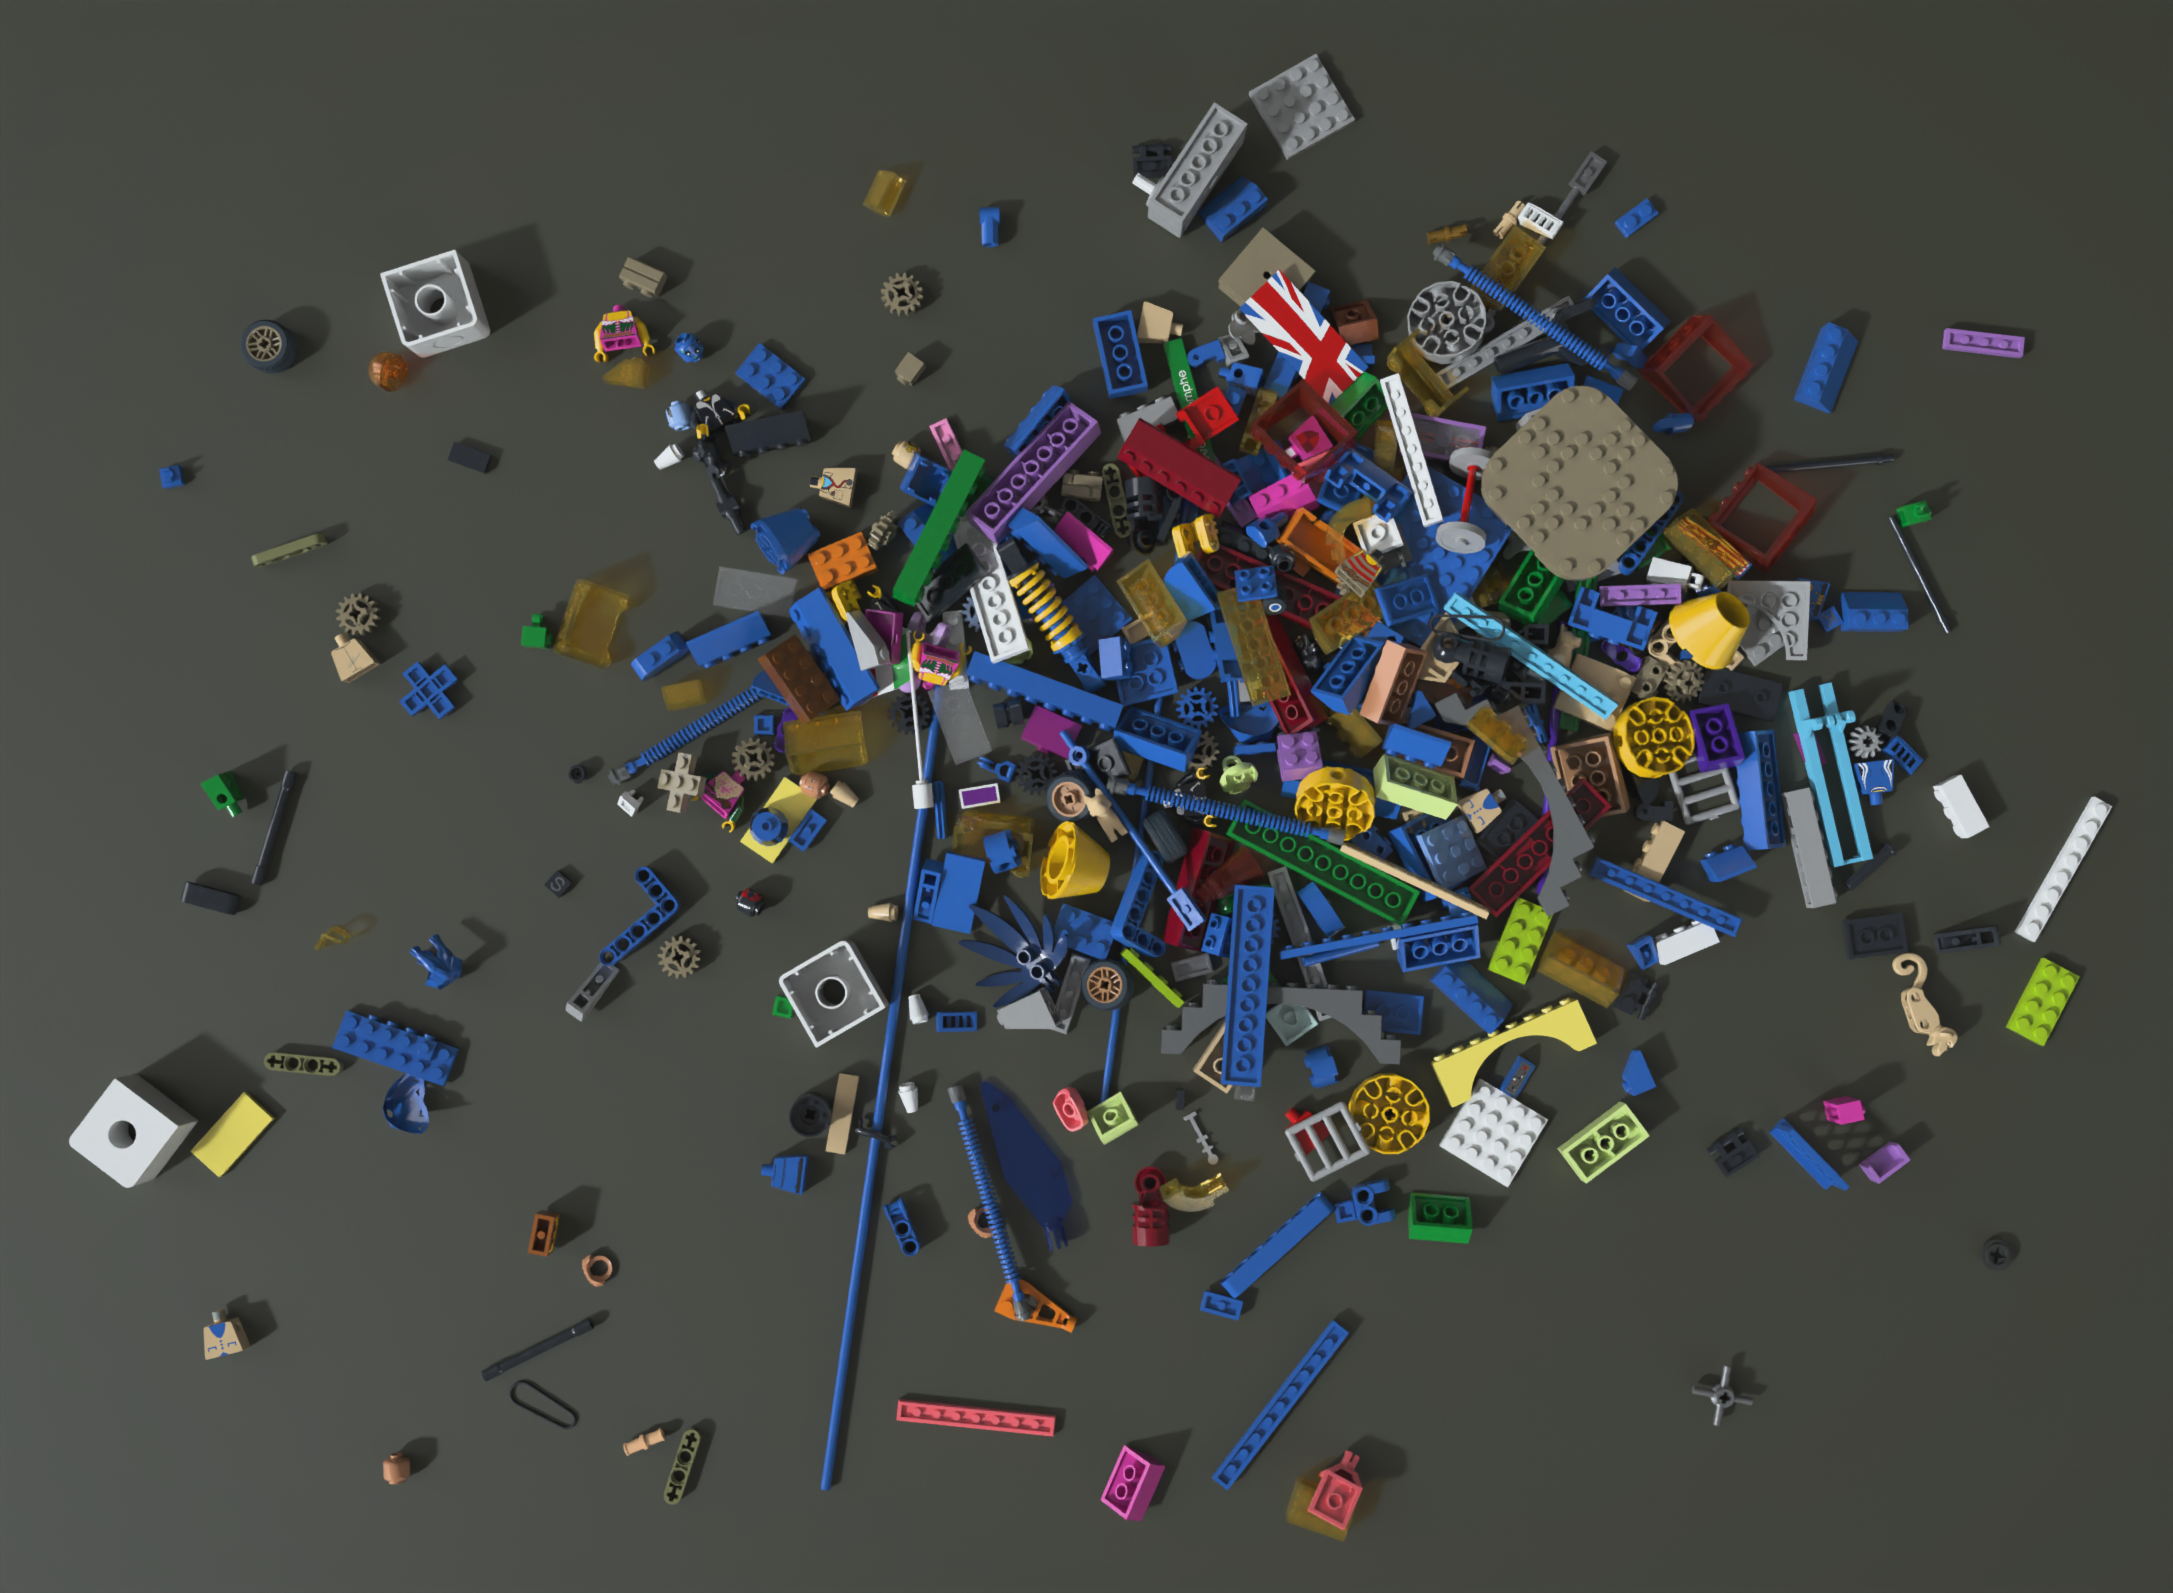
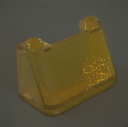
(590, 623)
(975, 825)

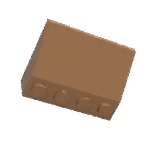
(1598, 764)

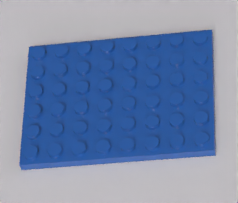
(1445, 569)

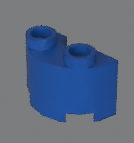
(1322, 1067)

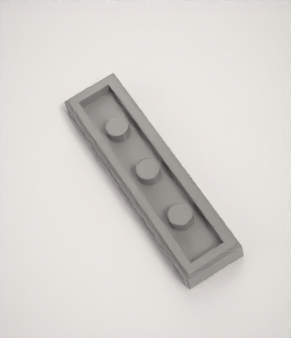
(1070, 991)

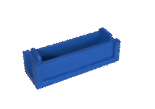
(1475, 765)

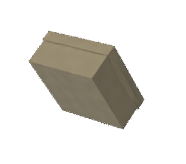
(1258, 264)

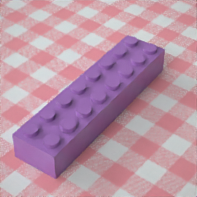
(1033, 471)

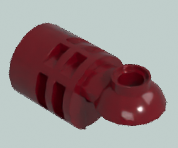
(1150, 1211)

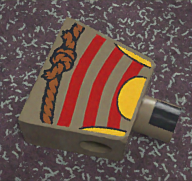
(1360, 570)

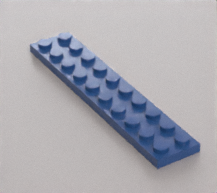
(1247, 986)

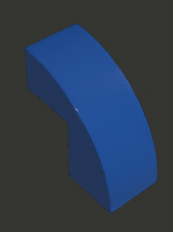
(1320, 909)

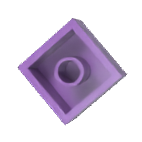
(1298, 755)

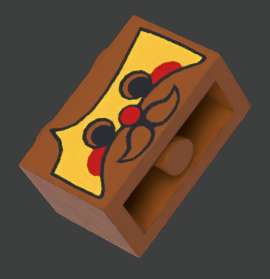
(544, 1233)

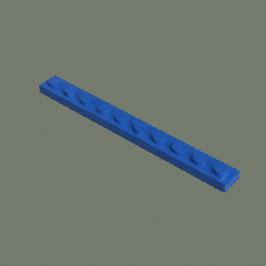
(1386, 934)
(1280, 1404)

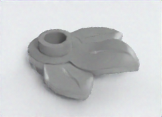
(1242, 327)

